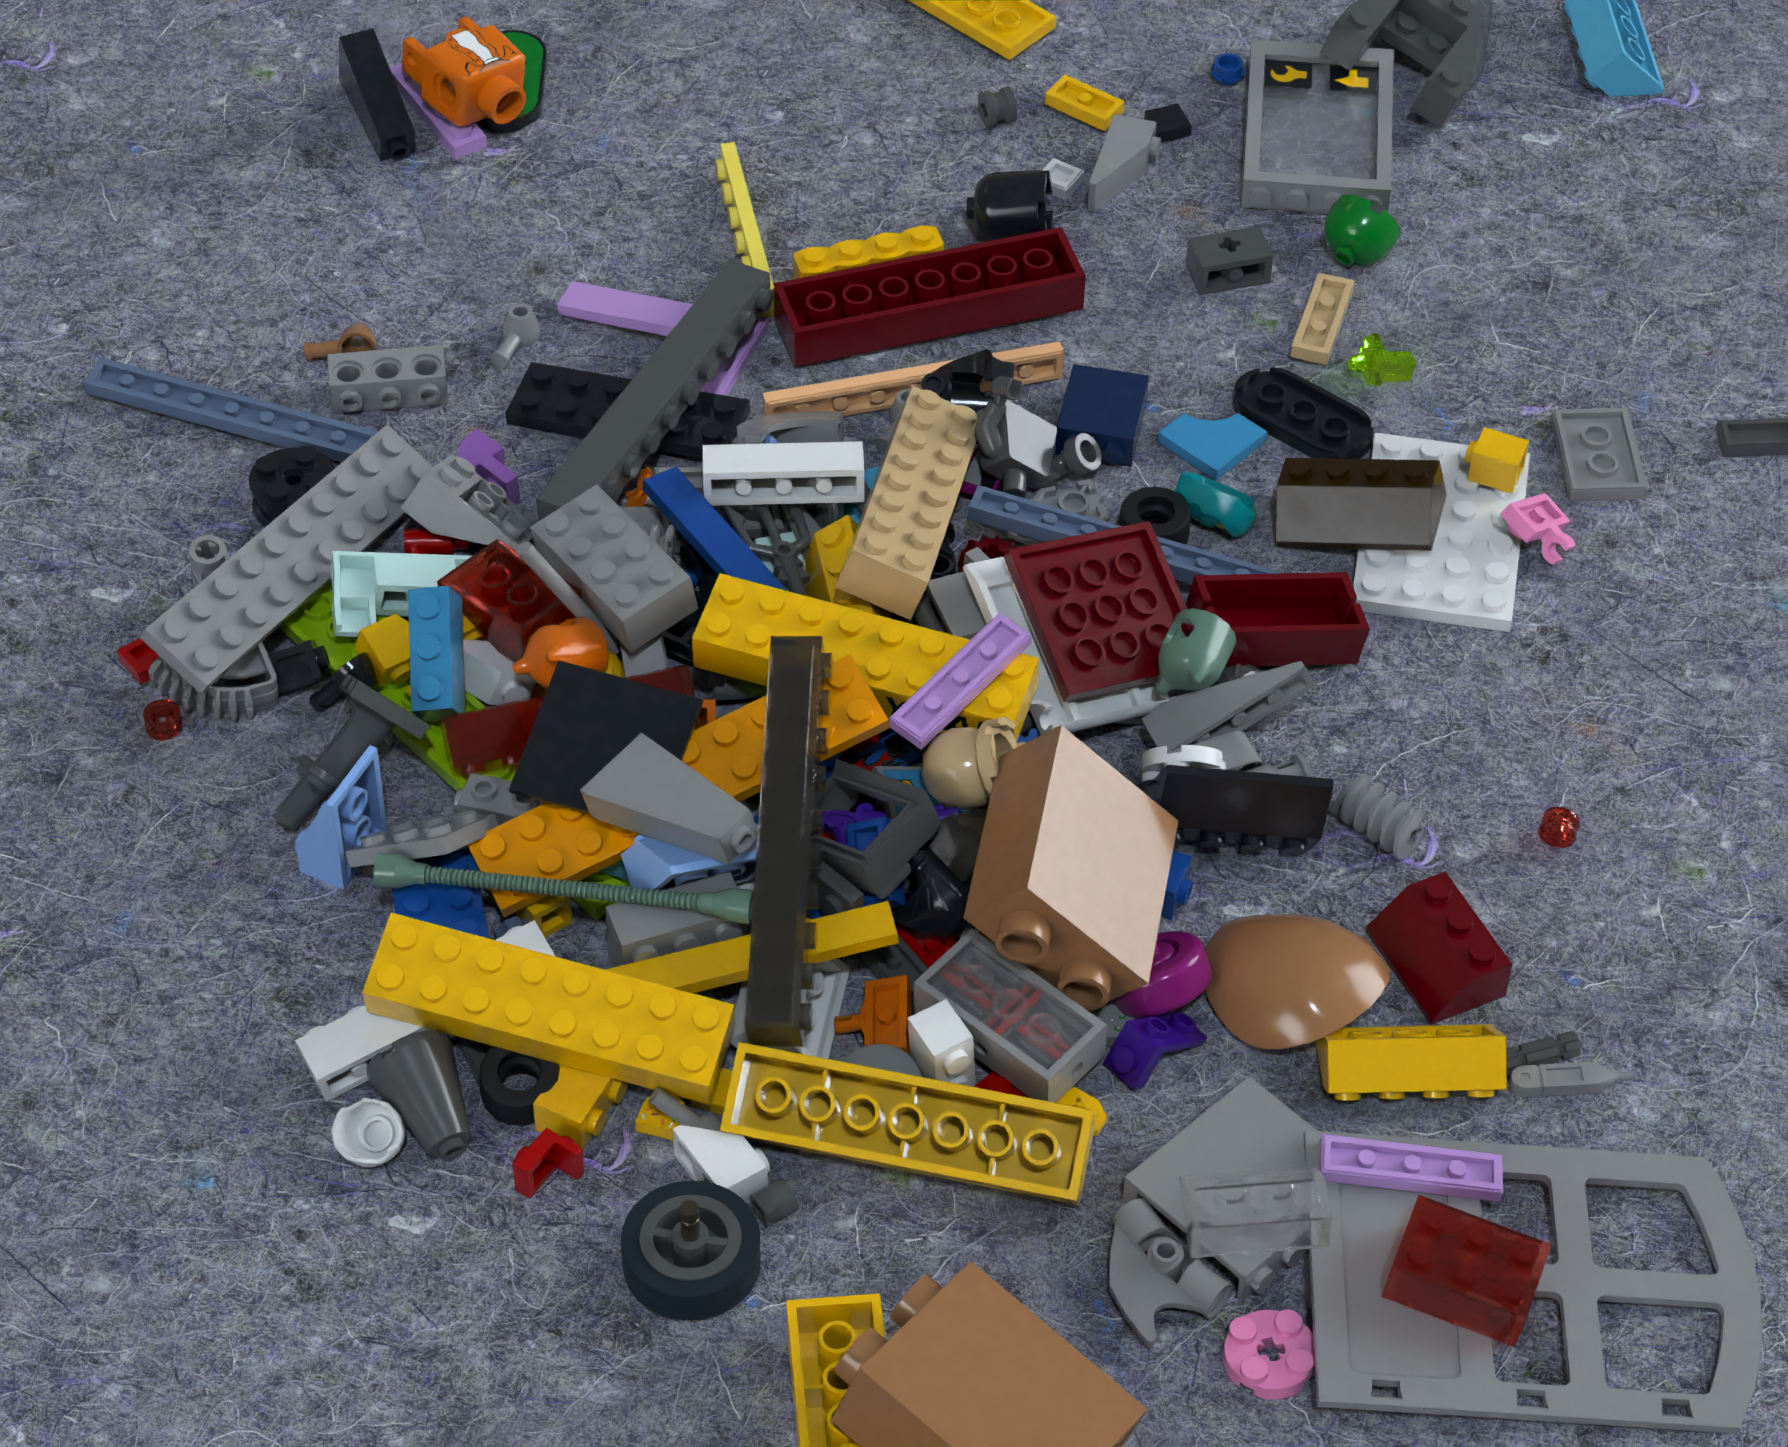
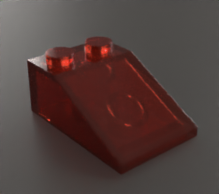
(505, 598)

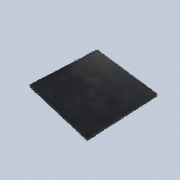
(588, 723)

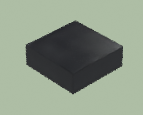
(1170, 122)

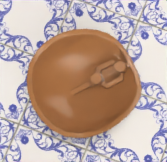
(1291, 978)

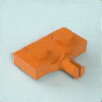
(882, 1013)

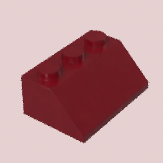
(1440, 949)

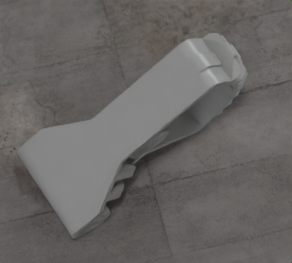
(206, 555)

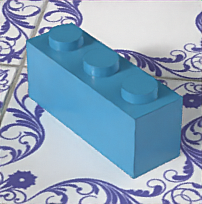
(436, 652)

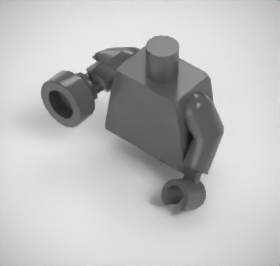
(1021, 445)

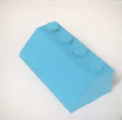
(1614, 47)

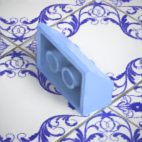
(665, 866)

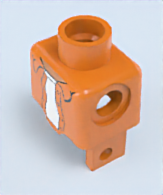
(480, 65)

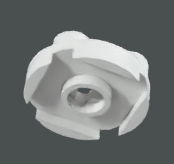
(1191, 755)

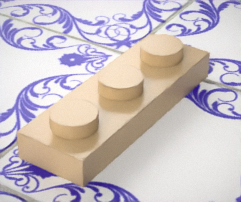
(1322, 318)

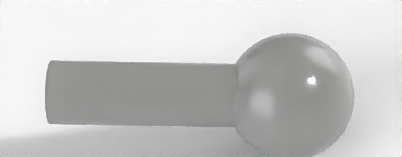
(682, 1113)

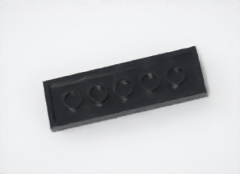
(575, 400)

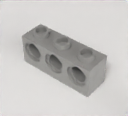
(387, 379)

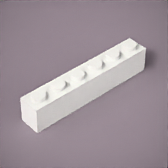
(342, 1049)

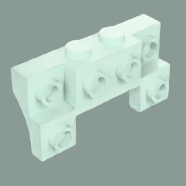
(379, 584)

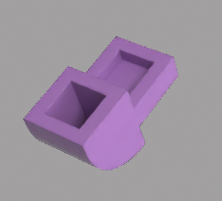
(489, 462)

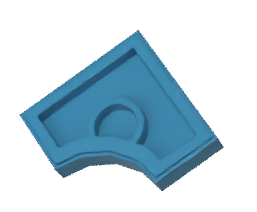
(1214, 444)

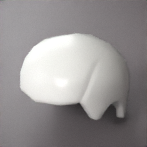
(368, 1132)

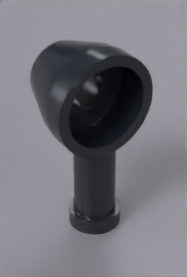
(358, 667)

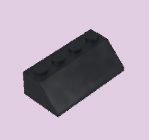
(1243, 807)

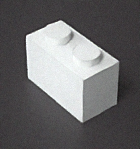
(942, 1045)

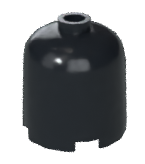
(1011, 204)

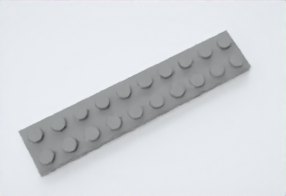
(286, 561)

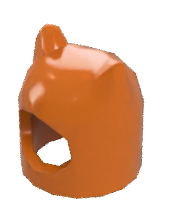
(572, 641)

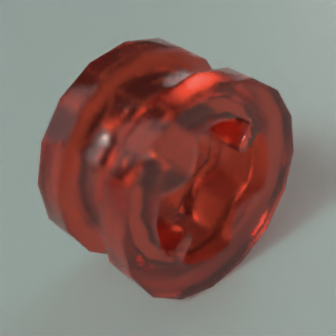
(161, 709)
(1550, 827)

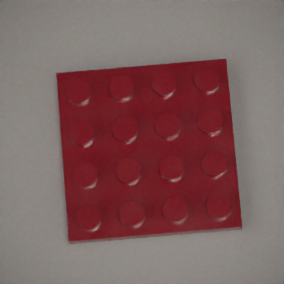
(1098, 606)

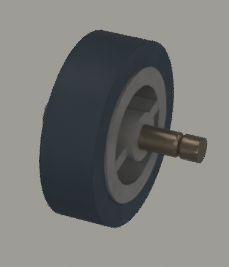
(691, 1250)

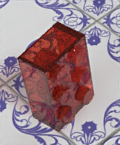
(1466, 1270)

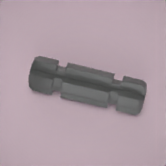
(1543, 1051)

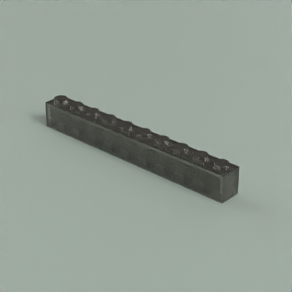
(787, 844)

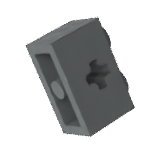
(1229, 260)

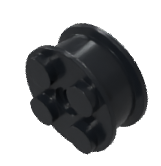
(283, 478)

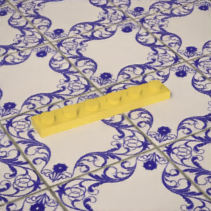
(741, 213)

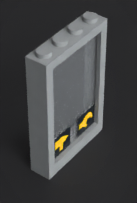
(1316, 128)

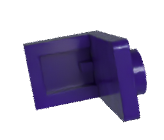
(1145, 1041)

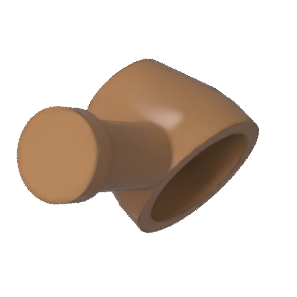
(345, 344)

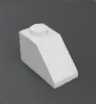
(491, 676)
(721, 1159)

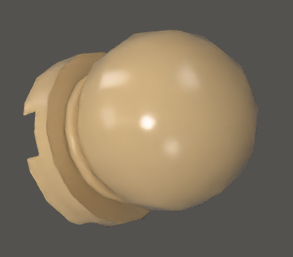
(964, 762)

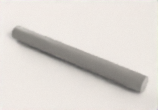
(563, 591)

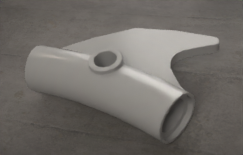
(1155, 1271)

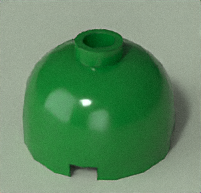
(1359, 233)

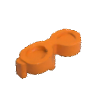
(637, 497)

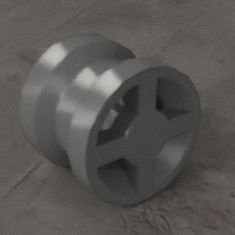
(997, 106)

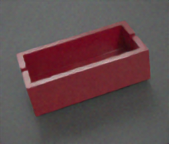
(1286, 616)

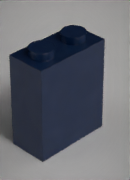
(1106, 407)

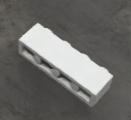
(783, 473)

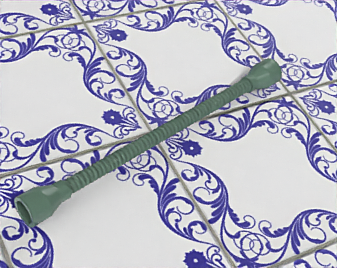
(399, 871)

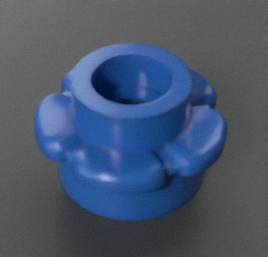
(1228, 69)

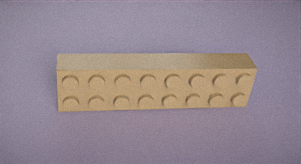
(910, 503)

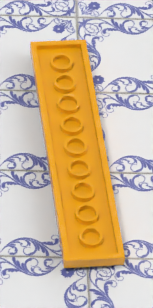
(727, 752)

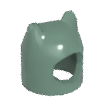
(1194, 660)

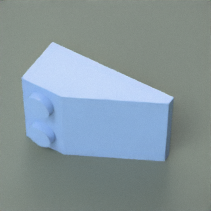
(346, 816)

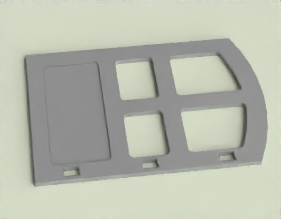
(1451, 1369)

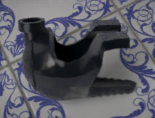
(961, 379)
(938, 901)

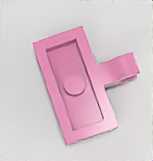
(1539, 519)

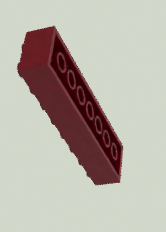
(928, 296)

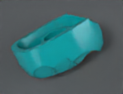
(1217, 504)

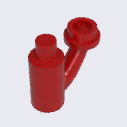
(424, 542)

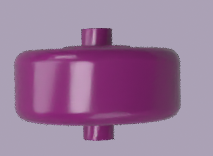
(1176, 977)

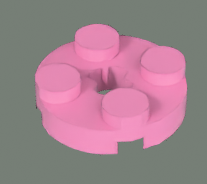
(1275, 1330)

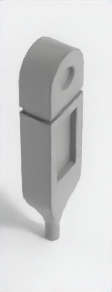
(1562, 1079)

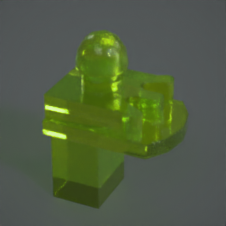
(1381, 365)

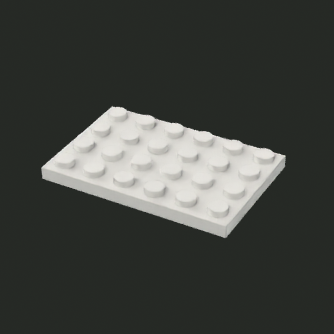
(1473, 557)

